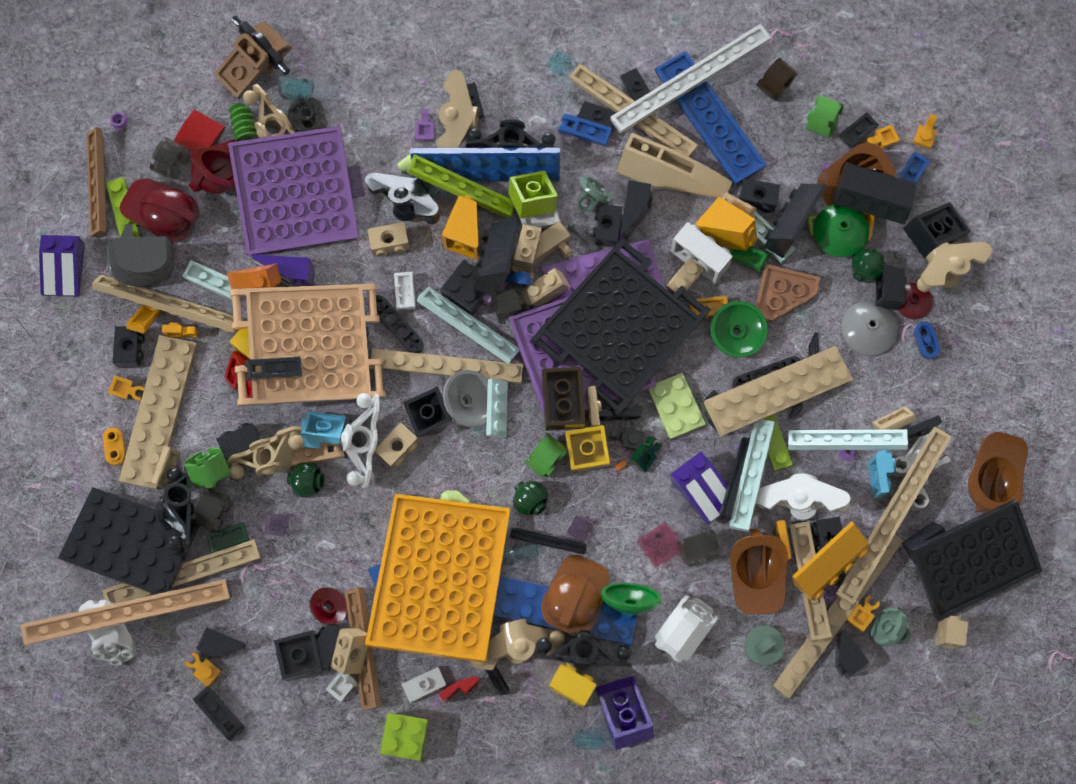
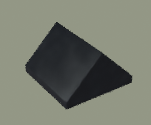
(428, 413)

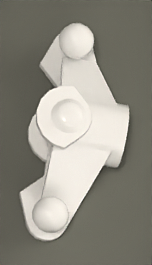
(368, 443)
(803, 496)

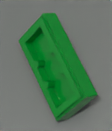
(751, 258)

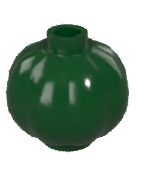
(867, 265)
(306, 479)
(530, 498)

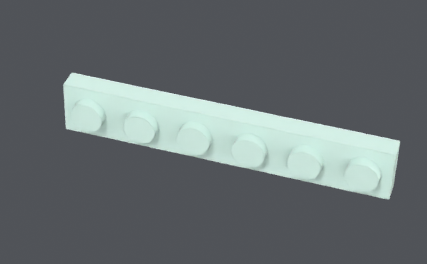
(468, 325)
(847, 440)
(752, 475)

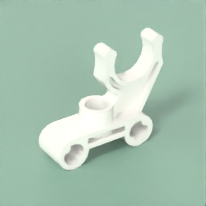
(906, 463)

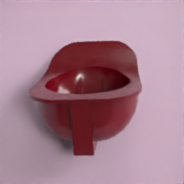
(212, 169)
(160, 209)

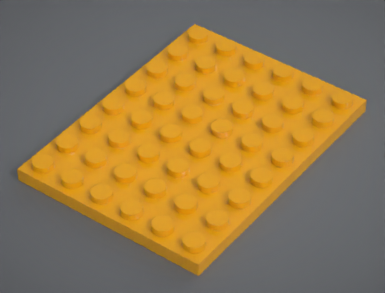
(439, 578)

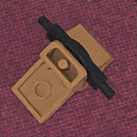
(255, 52)

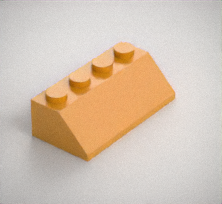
(831, 562)

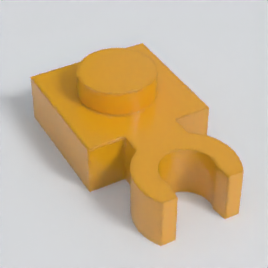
(176, 330)
(123, 388)
(862, 615)
(205, 670)

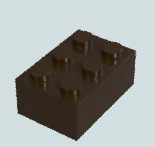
(563, 398)

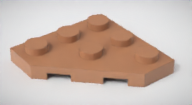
(784, 291)

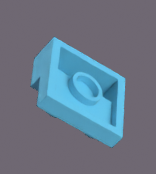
(322, 428)
(880, 468)

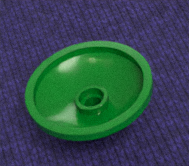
(837, 240)
(747, 320)
(630, 598)

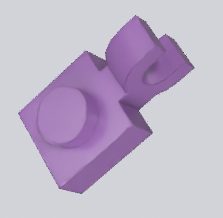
(424, 130)

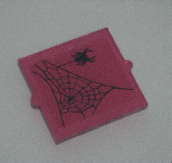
(659, 544)

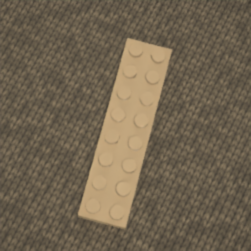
(777, 391)
(158, 410)

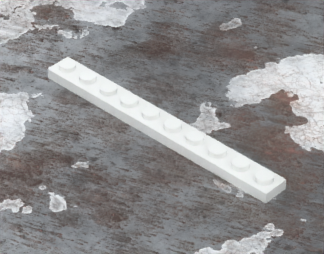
(690, 78)

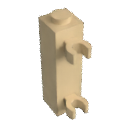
(551, 240)

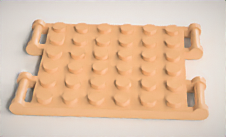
(319, 326)

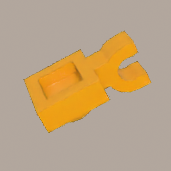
(925, 134)
(884, 137)

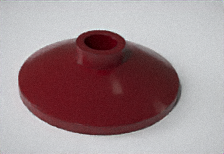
(915, 309)
(333, 601)

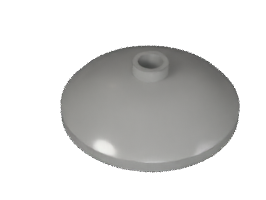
(863, 337)
(473, 389)

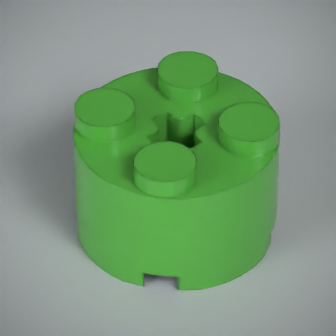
(824, 117)
(545, 455)
(207, 468)

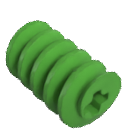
(242, 122)

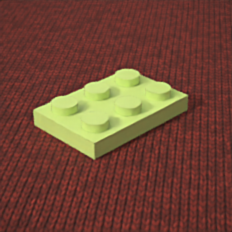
(676, 406)

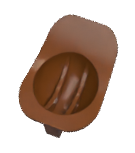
(865, 155)
(998, 471)
(759, 573)
(575, 595)

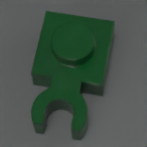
(645, 454)

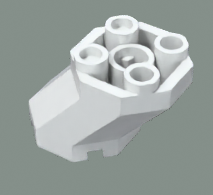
(685, 628)
(110, 643)

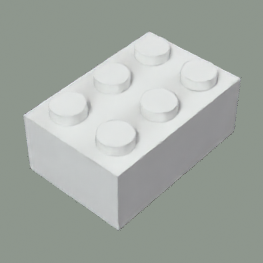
(703, 250)

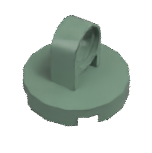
(594, 191)
(891, 628)
(764, 645)

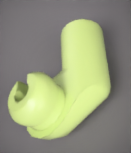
(454, 495)

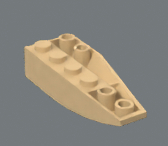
(669, 169)

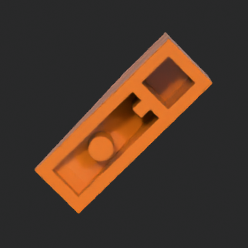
(256, 277)

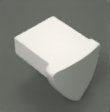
(341, 686)

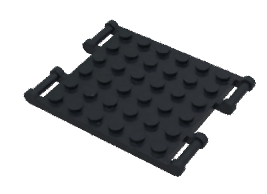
(620, 325)

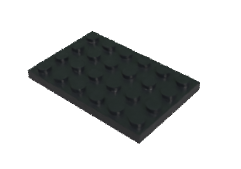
(124, 543)
(976, 559)

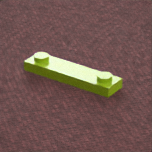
(778, 452)

